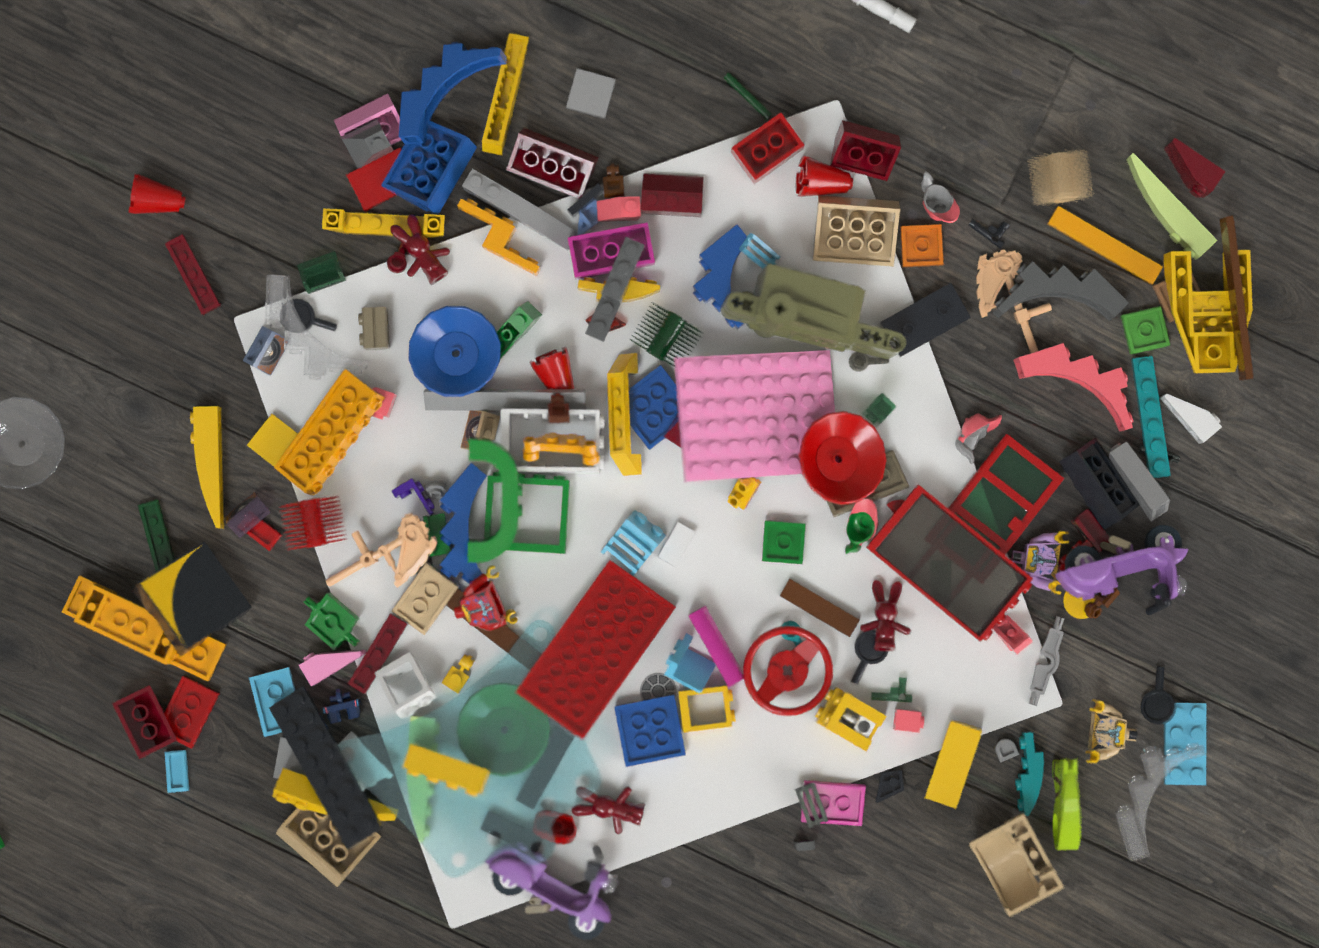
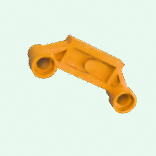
(560, 443)

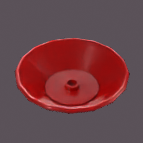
(859, 452)

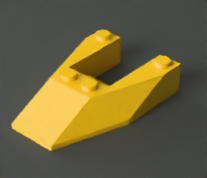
(1205, 316)

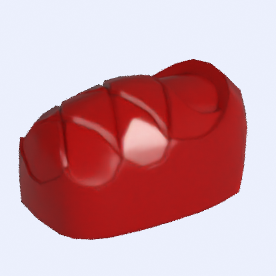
(563, 829)

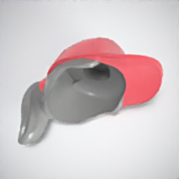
(938, 201)
(972, 431)

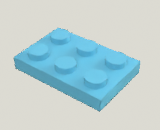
(267, 691)

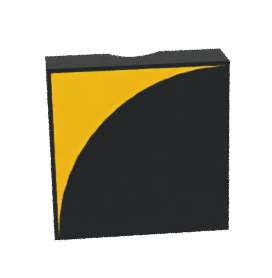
(192, 598)

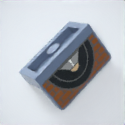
(265, 350)

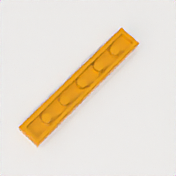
(1105, 245)

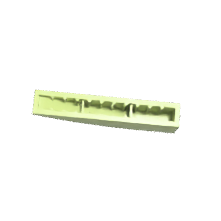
(1170, 211)

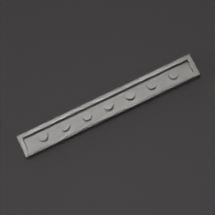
(504, 399)

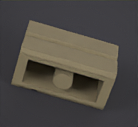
(375, 328)

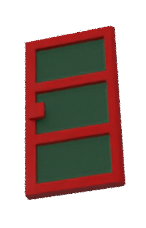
(1005, 493)

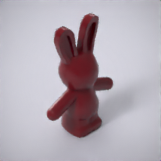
(419, 248)
(886, 613)
(606, 806)

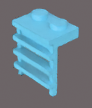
(642, 534)

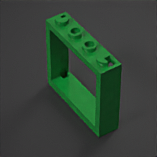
(536, 480)

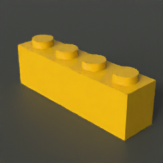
(447, 769)

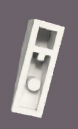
(1197, 421)

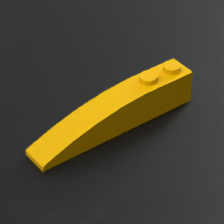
(505, 95)
(208, 457)
(298, 791)

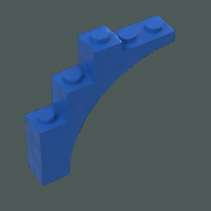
(436, 82)
(456, 531)

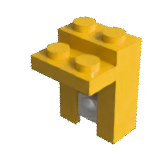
(833, 710)

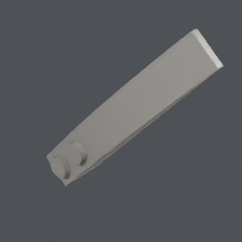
(518, 208)

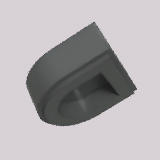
(804, 845)

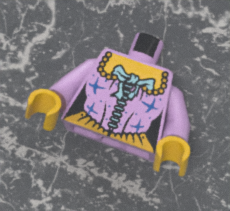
(1041, 559)

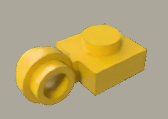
(457, 678)

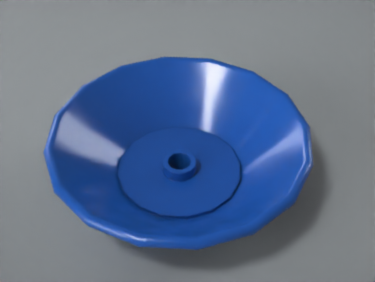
(450, 331)

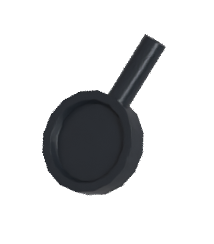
(308, 317)
(866, 653)
(1158, 705)

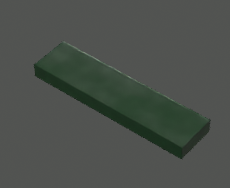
(156, 533)

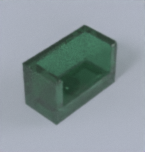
(321, 272)
(879, 410)

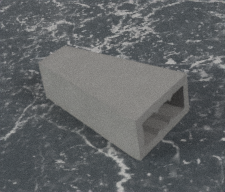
(1139, 481)

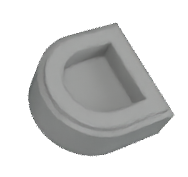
(1005, 749)

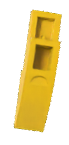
(635, 291)

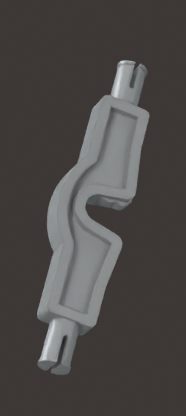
(1043, 672)

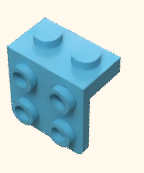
(689, 667)

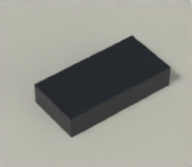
(585, 200)

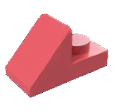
(1012, 635)

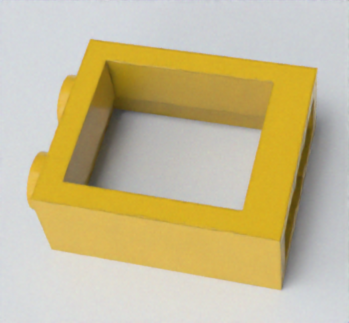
(727, 696)

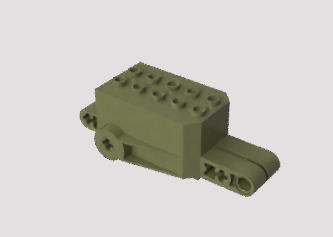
(810, 312)

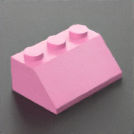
(380, 109)

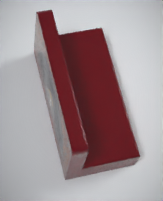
(1090, 529)

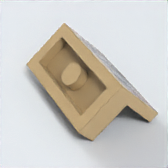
(480, 425)

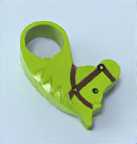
(1066, 810)

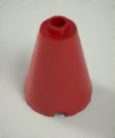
(821, 179)
(154, 197)
(554, 369)

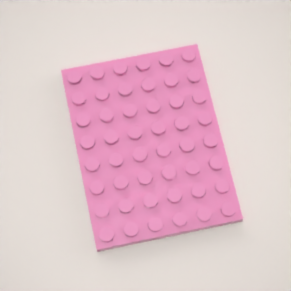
(749, 411)

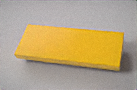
(953, 763)

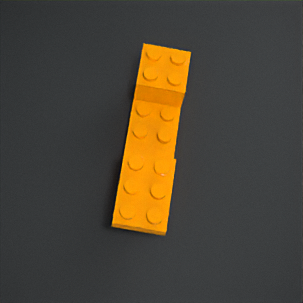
(135, 628)

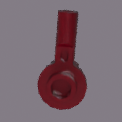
(397, 262)

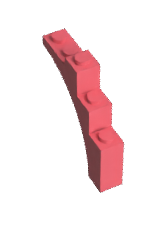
(1105, 386)

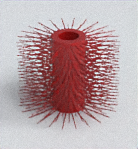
(313, 522)

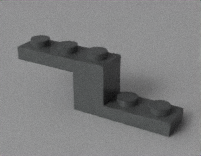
(615, 289)

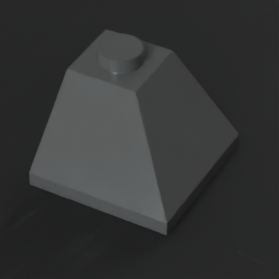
(367, 143)

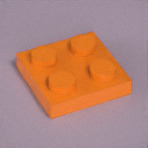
(921, 245)

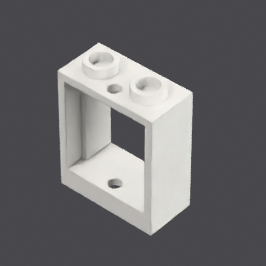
(394, 671)

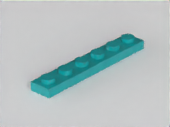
(1150, 417)

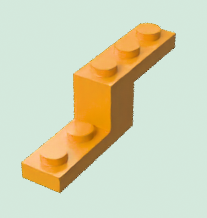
(499, 236)

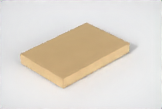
(425, 598)

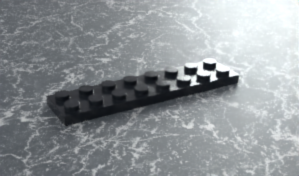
(326, 767)

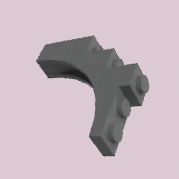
(1088, 289)

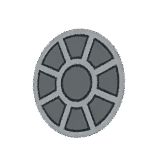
(657, 686)

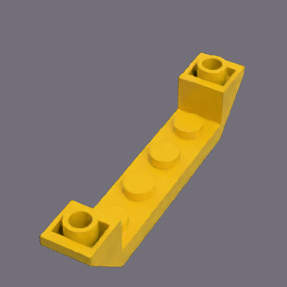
(379, 224)
(619, 414)

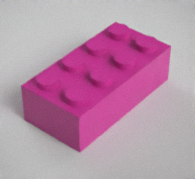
(596, 252)

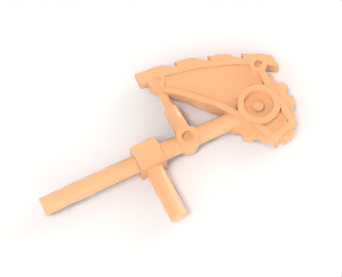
(992, 276)
(414, 551)

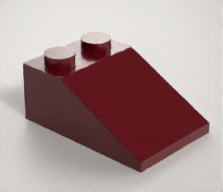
(1195, 170)

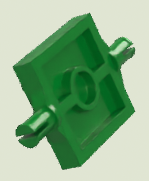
(331, 621)

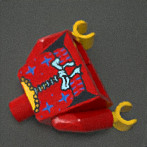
(482, 604)

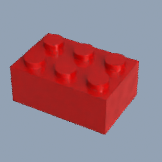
(767, 148)

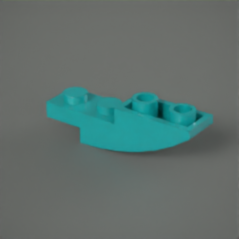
(1029, 782)

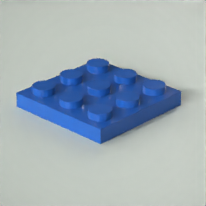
(653, 406)
(649, 730)

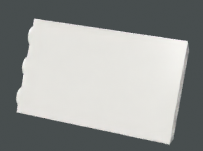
(522, 423)

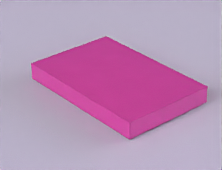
(841, 802)

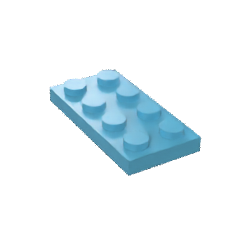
(1186, 728)

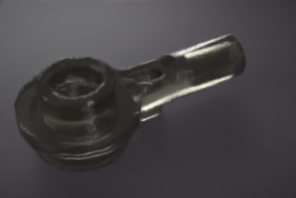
(860, 361)

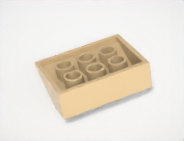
(856, 230)
(320, 844)

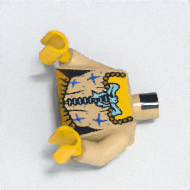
(1107, 732)

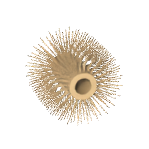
(1060, 175)

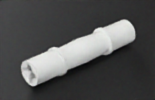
(889, 12)

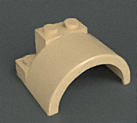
(1014, 862)

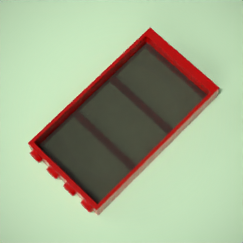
(950, 563)

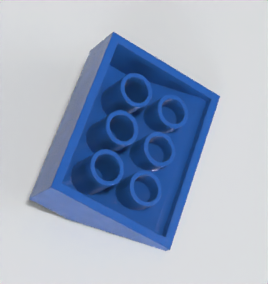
(430, 170)

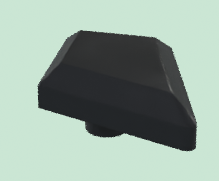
(889, 785)

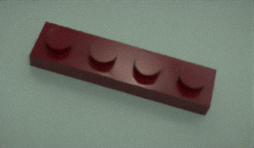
(192, 274)
(378, 653)

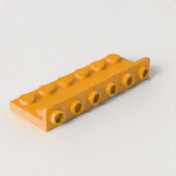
(329, 433)

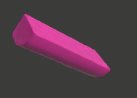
(716, 646)

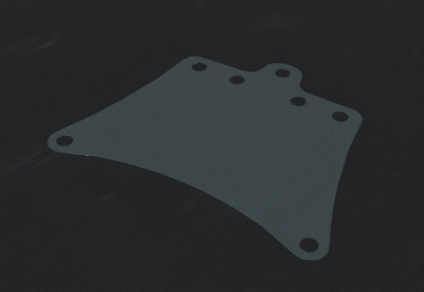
(493, 730)

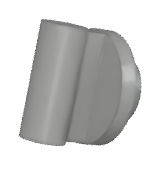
(435, 488)

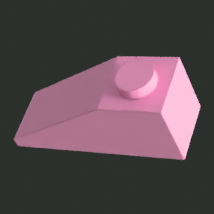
(324, 664)

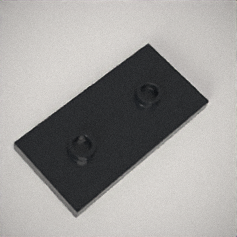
(928, 318)

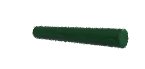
(747, 95)

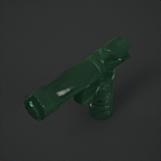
(894, 693)

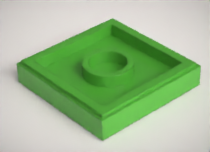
(1145, 330)

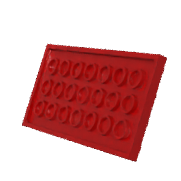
(595, 650)

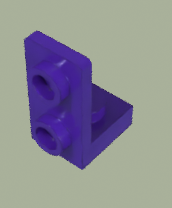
(404, 491)

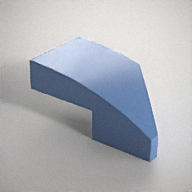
(587, 218)

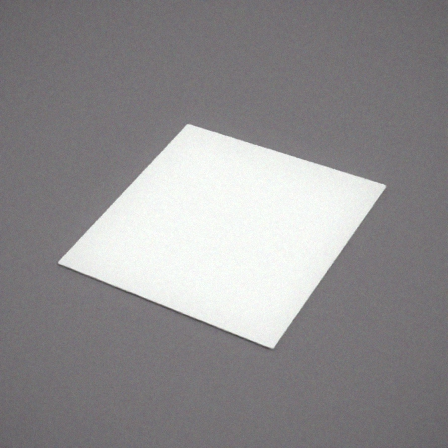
(763, 756)

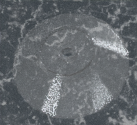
(43, 438)

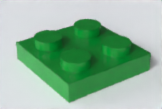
(783, 542)

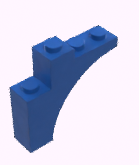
(720, 261)

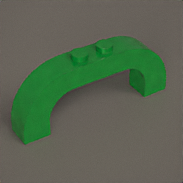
(491, 451)

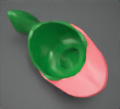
(861, 525)

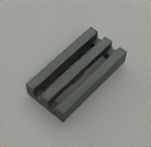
(816, 820)

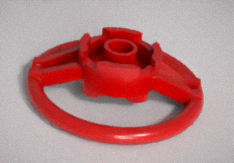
(799, 659)

